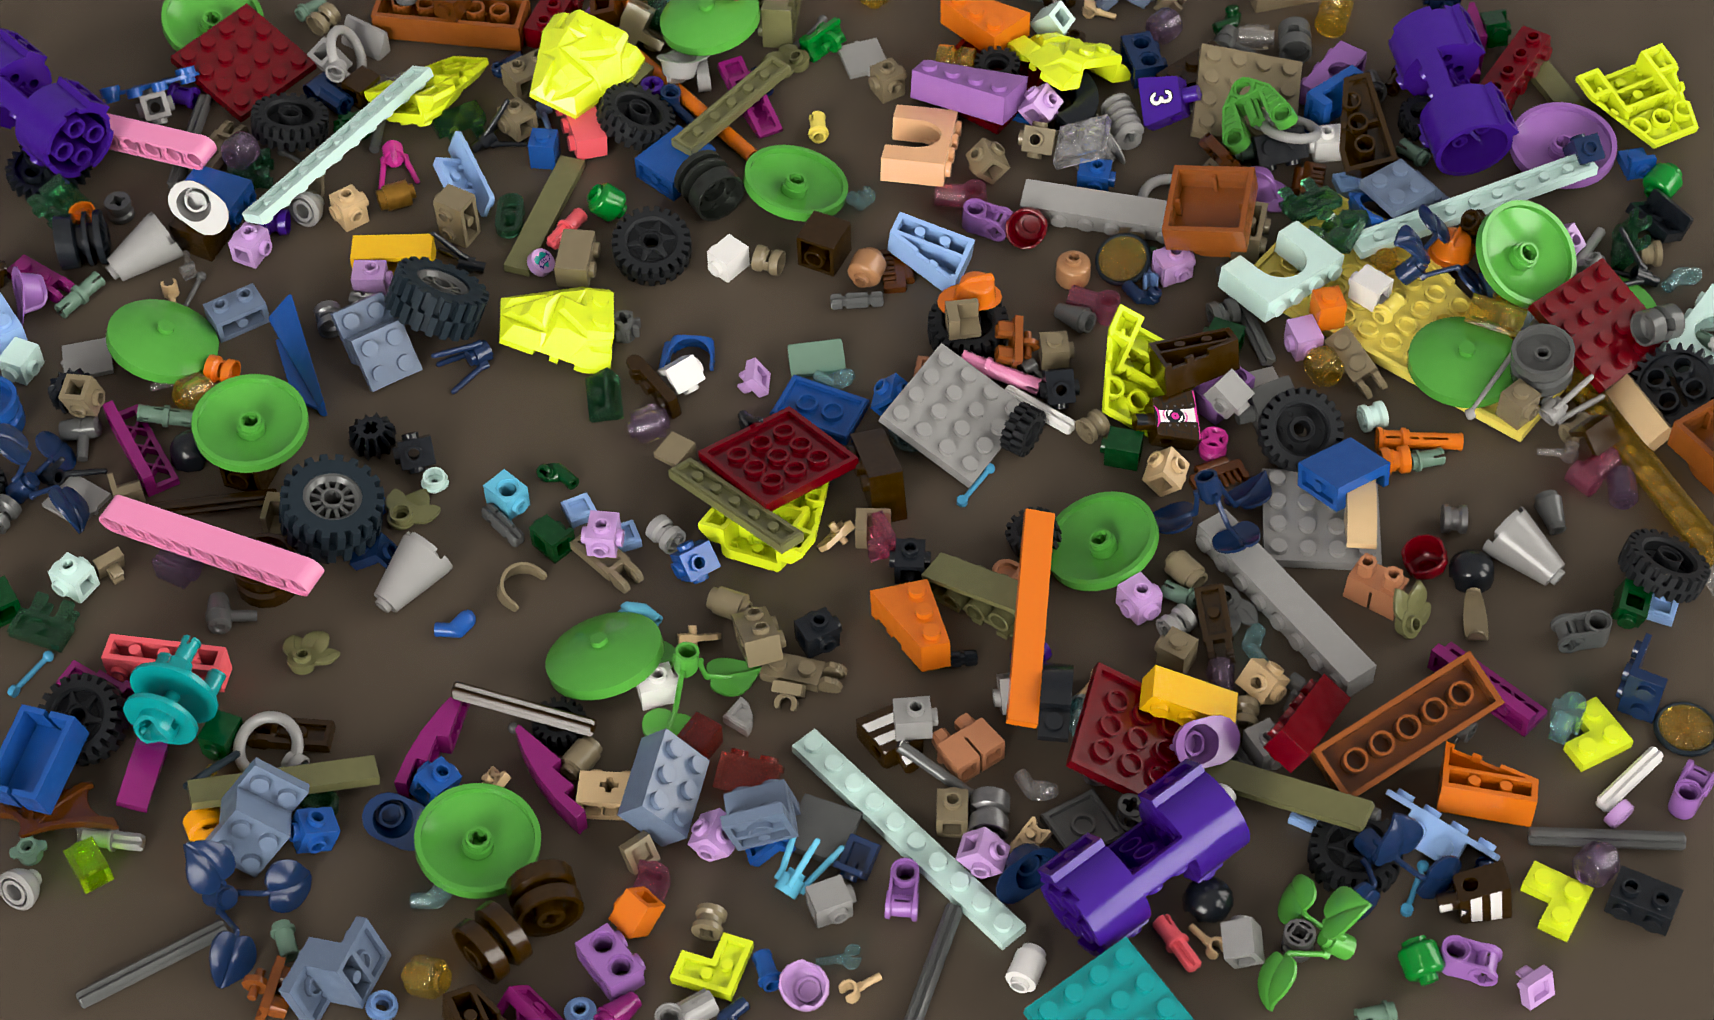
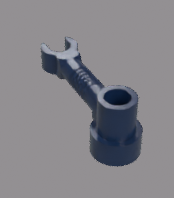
(672, 95)

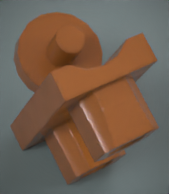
(1018, 346)
(271, 1003)

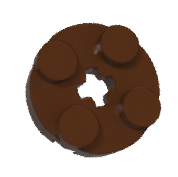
(1217, 151)

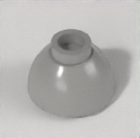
(307, 208)
(20, 887)

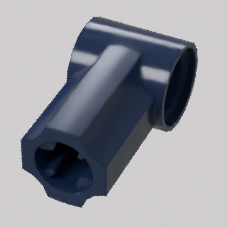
(329, 94)

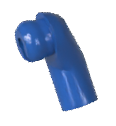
(457, 627)

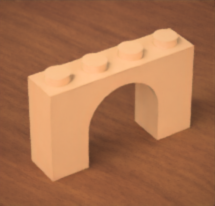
(924, 164)

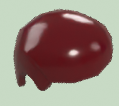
(1026, 228)
(1424, 557)

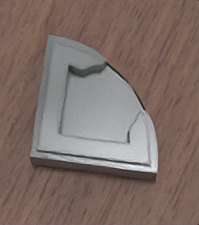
(740, 717)

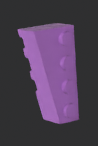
(969, 90)

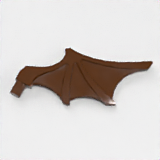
(69, 812)

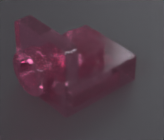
(882, 537)
(654, 877)

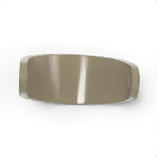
(514, 569)
(1475, 616)

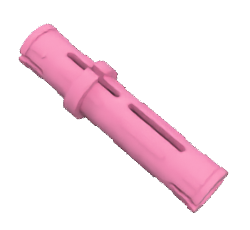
(1003, 373)

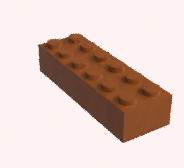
(484, 25)
(1407, 726)

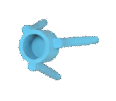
(792, 880)

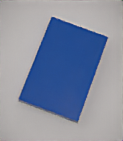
(826, 407)

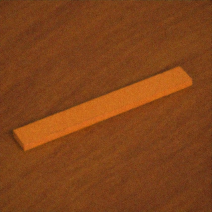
(1030, 619)

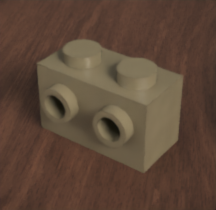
(519, 73)
(457, 215)
(1257, 242)
(576, 258)
(758, 636)

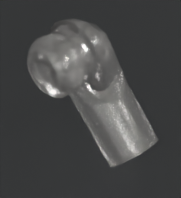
(1036, 789)

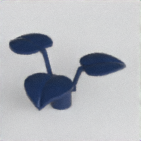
(1415, 266)
(25, 485)
(1248, 495)
(1401, 838)
(206, 870)

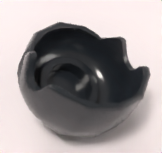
(185, 453)
(1471, 570)
(1208, 900)

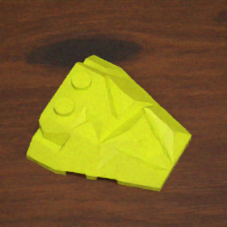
(1065, 58)
(580, 61)
(441, 91)
(1644, 97)
(562, 324)
(1127, 368)
(745, 547)

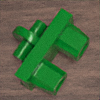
(825, 39)

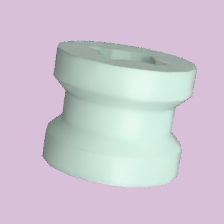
(1372, 416)

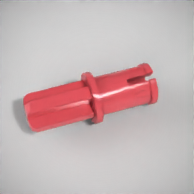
(572, 221)
(1176, 942)

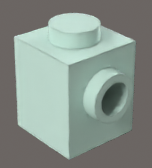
(1053, 19)
(21, 361)

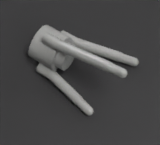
(1554, 409)

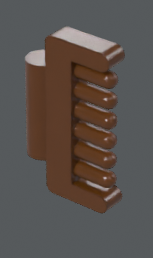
(1310, 169)
(896, 274)
(1223, 468)

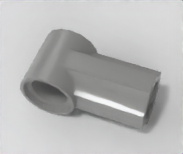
(695, 1007)

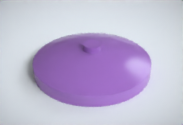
(1548, 130)

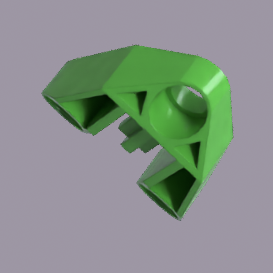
(1234, 127)

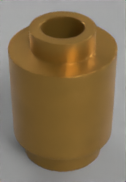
(395, 195)

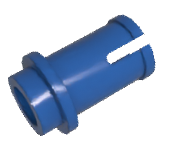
(766, 970)

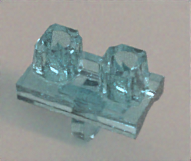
(1567, 716)

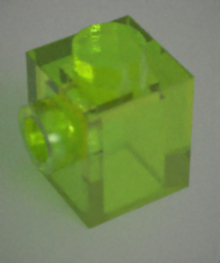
(88, 864)

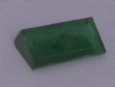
(604, 396)

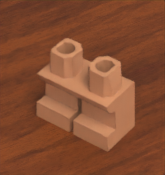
(1374, 585)
(970, 749)

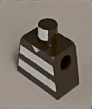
(878, 737)
(1479, 894)

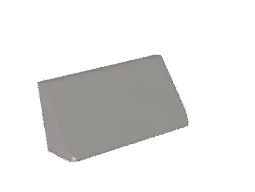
(373, 39)

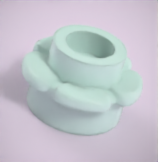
(434, 480)

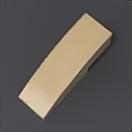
(1640, 412)
(1361, 517)

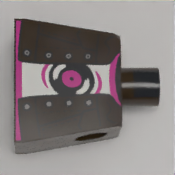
(1171, 421)

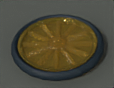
(1122, 259)
(1685, 729)
(212, 769)

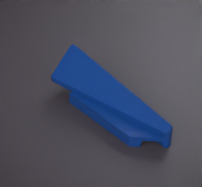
(295, 354)

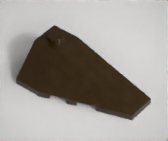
(1363, 133)

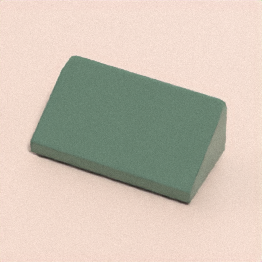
(817, 355)

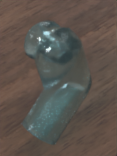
(862, 199)
(1681, 276)
(838, 379)
(1252, 641)
(433, 899)

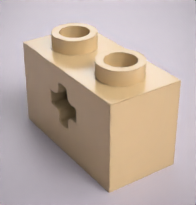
(601, 793)

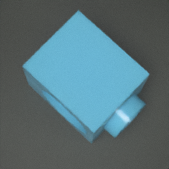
(507, 494)

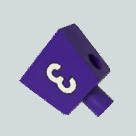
(1166, 100)

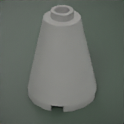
(143, 250)
(1525, 549)
(410, 572)

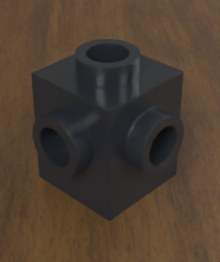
(1051, 380)
(414, 441)
(909, 560)
(817, 632)

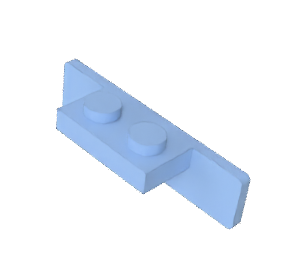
(464, 173)
(1439, 837)

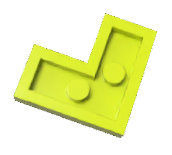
(1601, 737)
(1564, 897)
(719, 974)

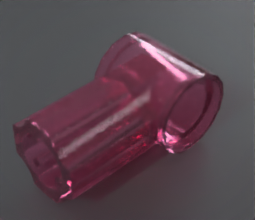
(956, 194)
(1102, 304)
(1589, 475)

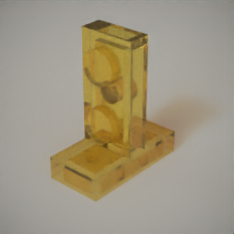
(1495, 314)

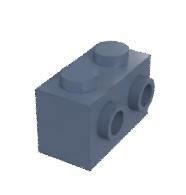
(237, 312)

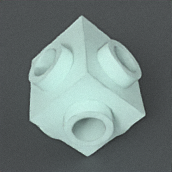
(73, 577)

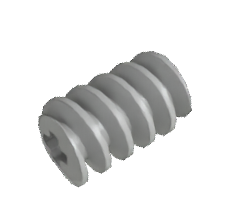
(1125, 124)

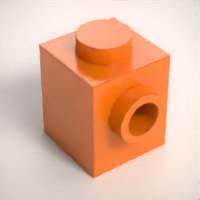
(1328, 307)
(636, 912)

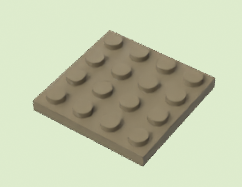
(1219, 70)

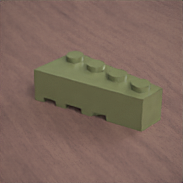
(778, 22)
(976, 590)

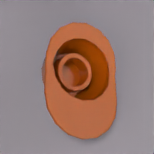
(1456, 251)
(973, 285)

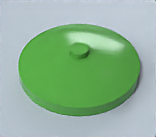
(188, 19)
(708, 25)
(794, 182)
(1524, 251)
(160, 340)
(1457, 361)
(250, 423)
(1104, 541)
(604, 656)
(476, 839)

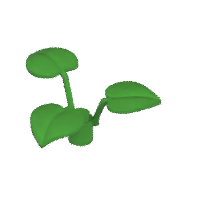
(727, 677)
(1340, 912)

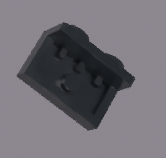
(1271, 152)
(1668, 219)

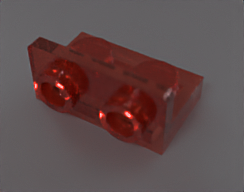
(739, 770)

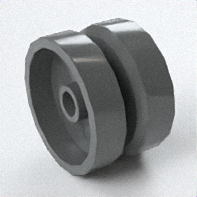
(1543, 358)

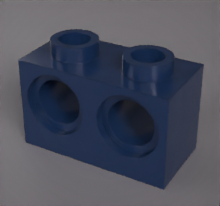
(1141, 56)

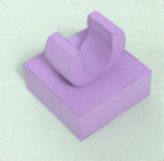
(755, 378)
(1535, 985)

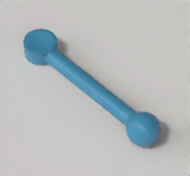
(962, 500)
(14, 690)
(1407, 908)

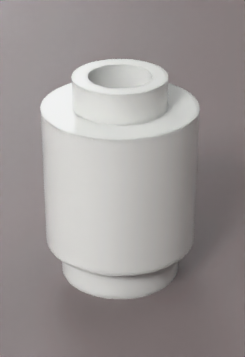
(1026, 968)

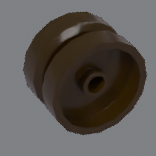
(258, 593)
(544, 897)
(492, 941)

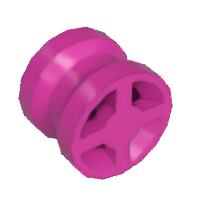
(1213, 443)

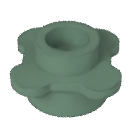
(30, 856)

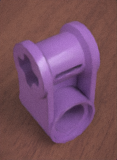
(985, 219)
(1690, 791)
(903, 895)
(1471, 960)

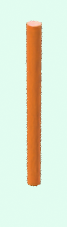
(696, 108)

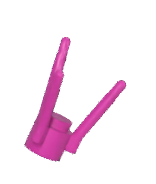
(394, 157)

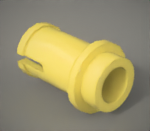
(818, 132)
(1384, 312)

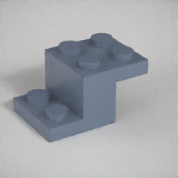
(1400, 189)
(376, 341)
(760, 814)
(258, 815)
(335, 971)

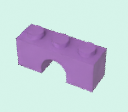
(1335, 61)

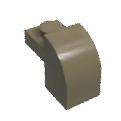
(636, 22)

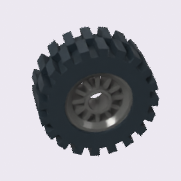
(436, 298)
(329, 528)

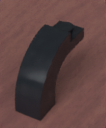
(1083, 100)
(1055, 702)

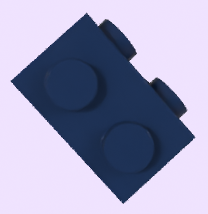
(1641, 690)

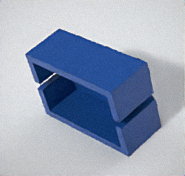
(39, 758)

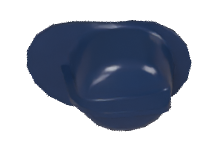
(392, 819)
(1021, 873)

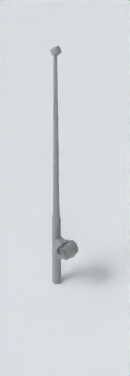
(1585, 258)

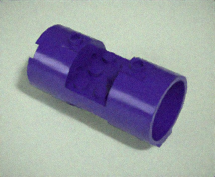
(1464, 121)
(54, 122)
(1184, 830)

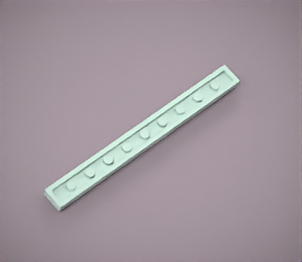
(337, 145)
(1486, 198)
(909, 839)

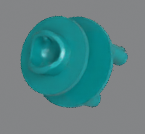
(171, 697)

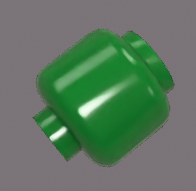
(1664, 177)
(607, 202)
(1421, 960)

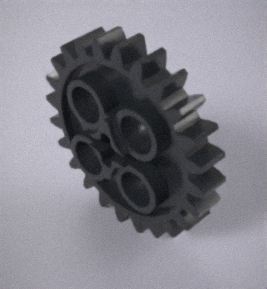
(28, 177)
(1697, 377)

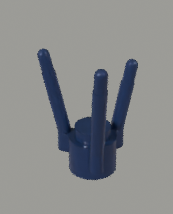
(476, 354)

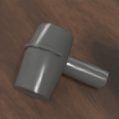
(1228, 38)
(80, 430)
(220, 616)

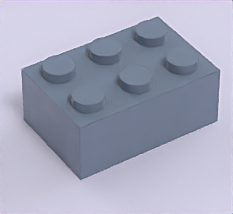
(663, 787)

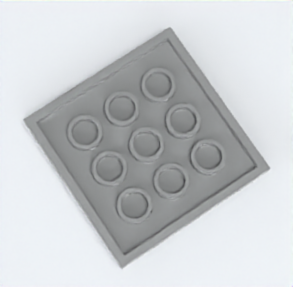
(952, 415)
(1304, 530)

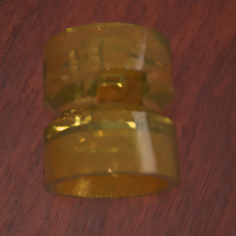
(1333, 17)
(948, 54)

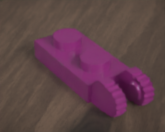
(52, 279)

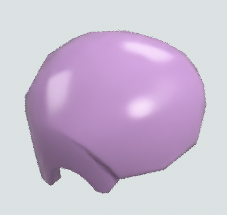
(804, 985)

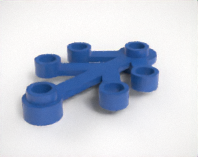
(112, 93)

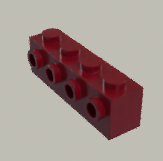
(542, 15)
(1519, 63)
(1305, 722)

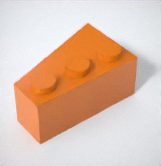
(985, 22)
(914, 621)
(1484, 790)

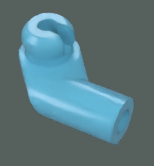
(643, 609)

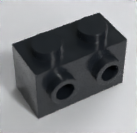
(1643, 900)

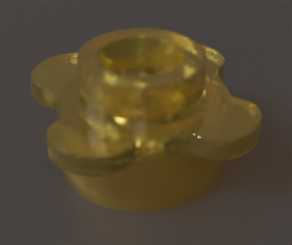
(1384, 260)

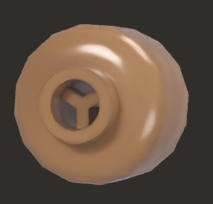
(867, 267)
(1073, 269)

